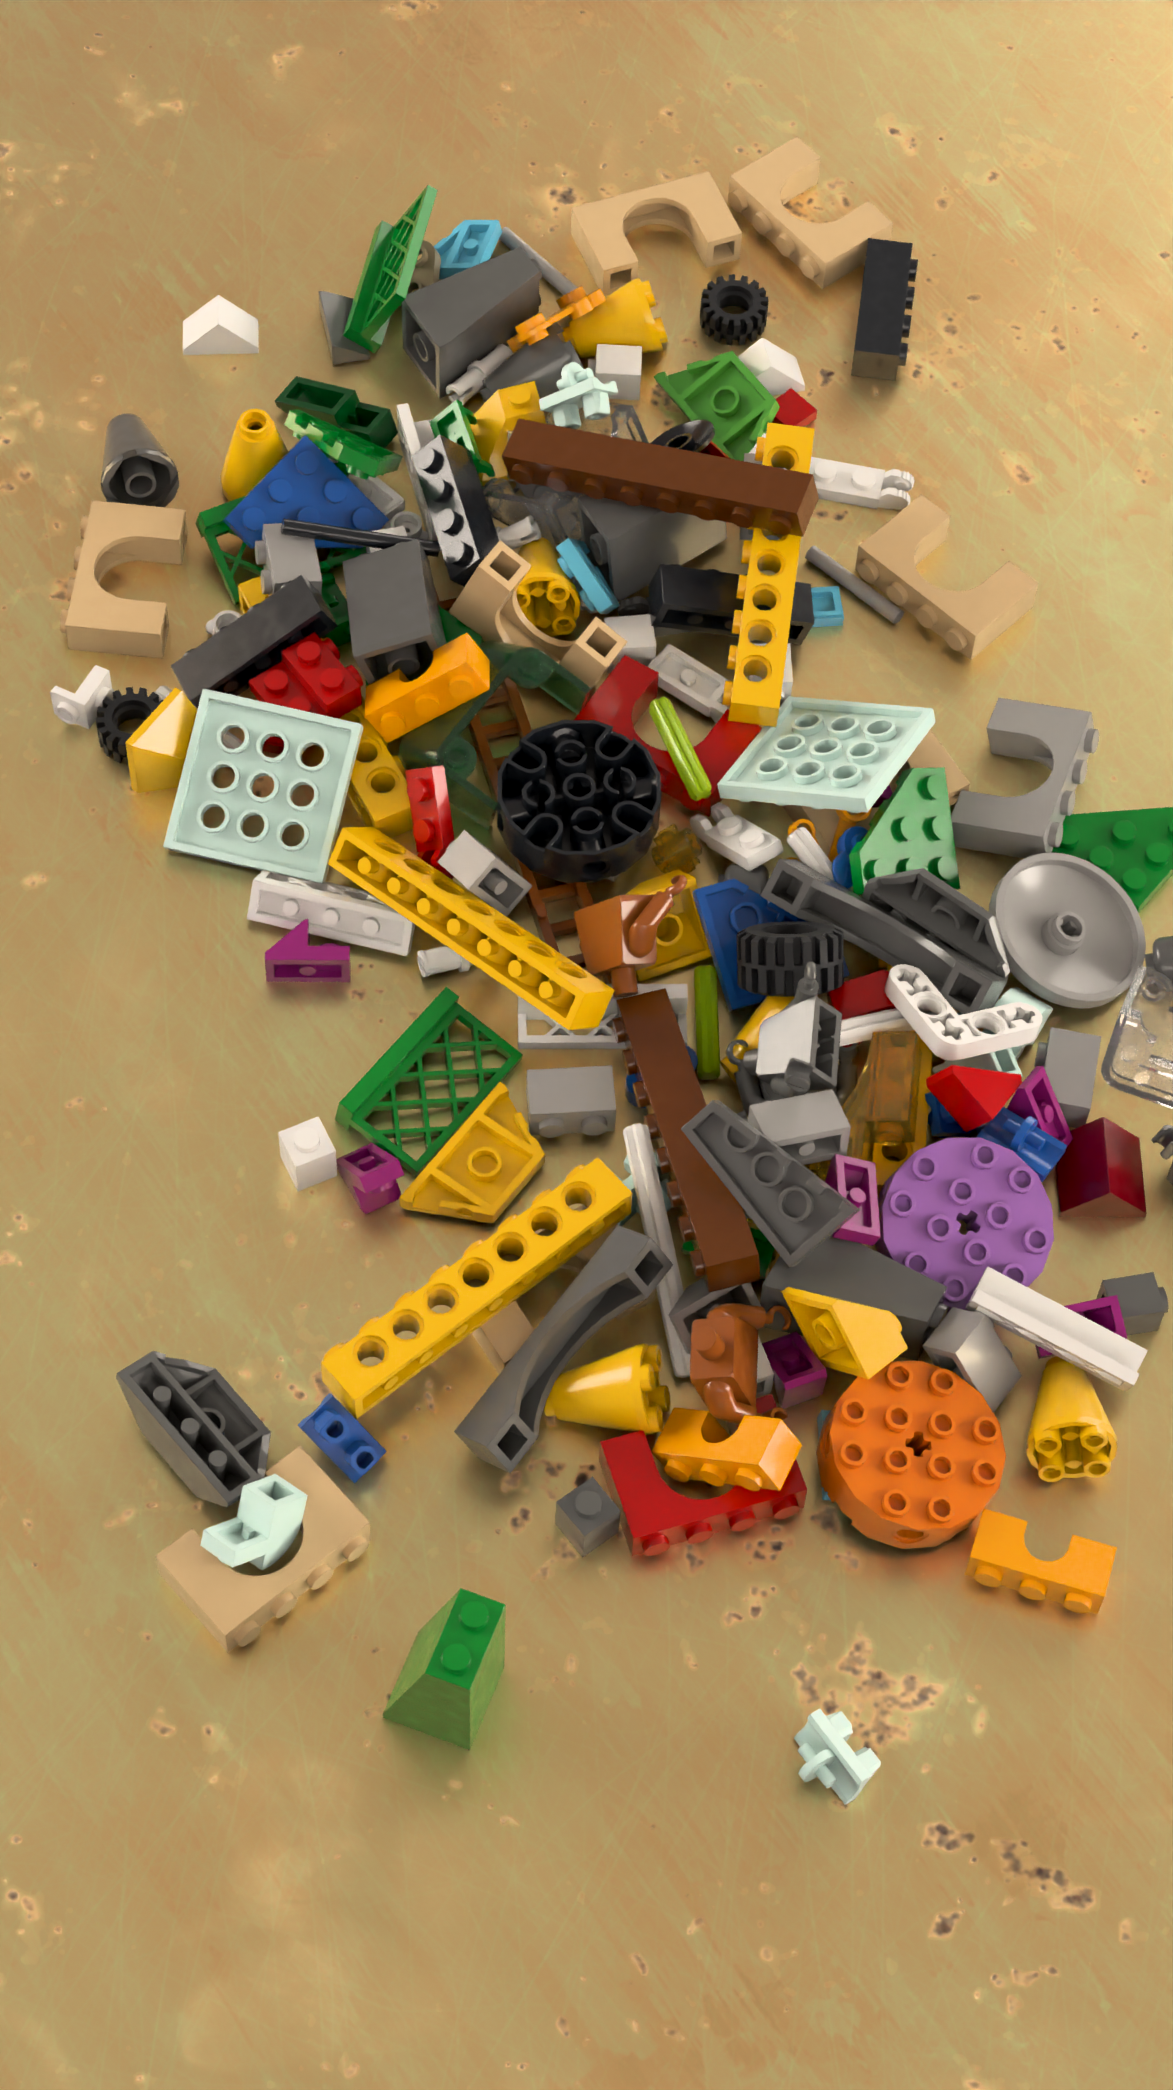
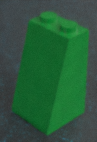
(452, 1670)

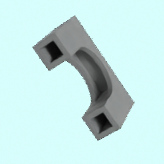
(1032, 821)

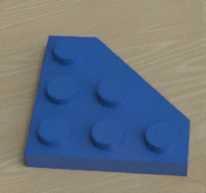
(307, 489)
(724, 912)

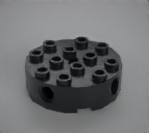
(578, 801)

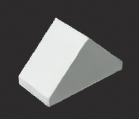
(220, 329)
(773, 367)

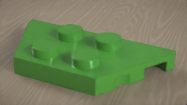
(727, 397)

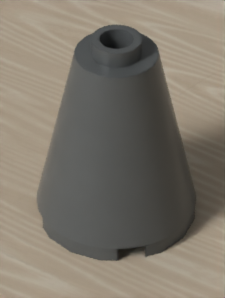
(537, 363)
(136, 465)

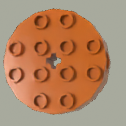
(911, 1454)

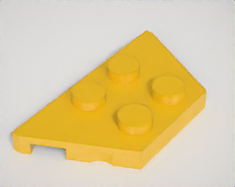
(479, 1165)

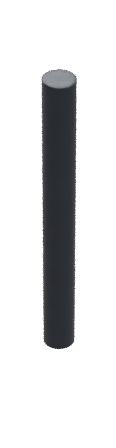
(352, 536)

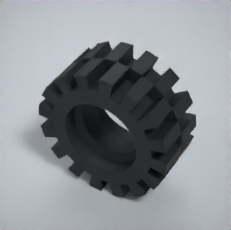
(733, 325)
(118, 711)

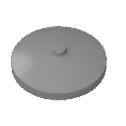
(1068, 930)

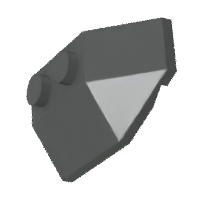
(942, 914)
(197, 1425)

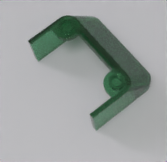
(440, 739)

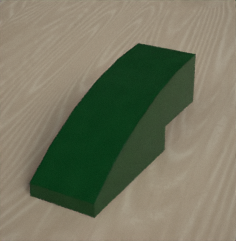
(339, 407)

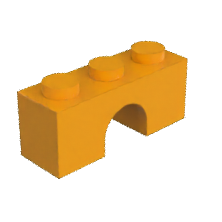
(454, 677)
(701, 1450)
(1074, 1580)

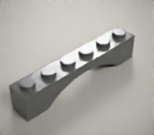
(821, 900)
(510, 1411)

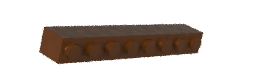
(661, 477)
(672, 1095)

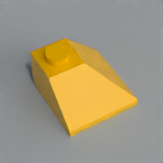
(498, 417)
(161, 744)
(680, 933)
(846, 1333)

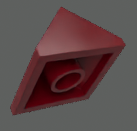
(1101, 1173)

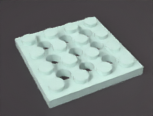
(207, 754)
(827, 754)

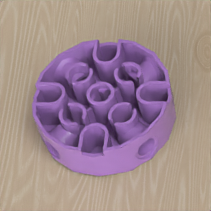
(974, 1183)

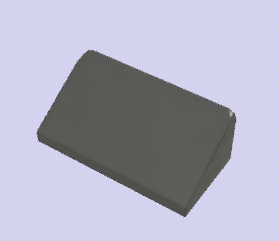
(334, 315)

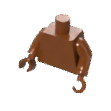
(621, 935)
(727, 1359)

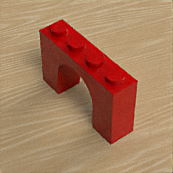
(625, 699)
(660, 1517)

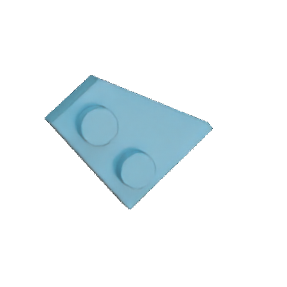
(468, 246)
(595, 591)

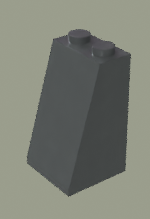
(468, 315)
(635, 540)
(393, 611)
(864, 1277)

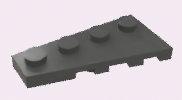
(773, 1188)

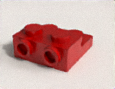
(311, 680)

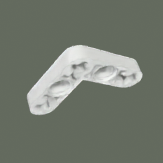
(957, 1035)

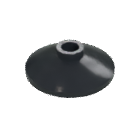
(688, 436)

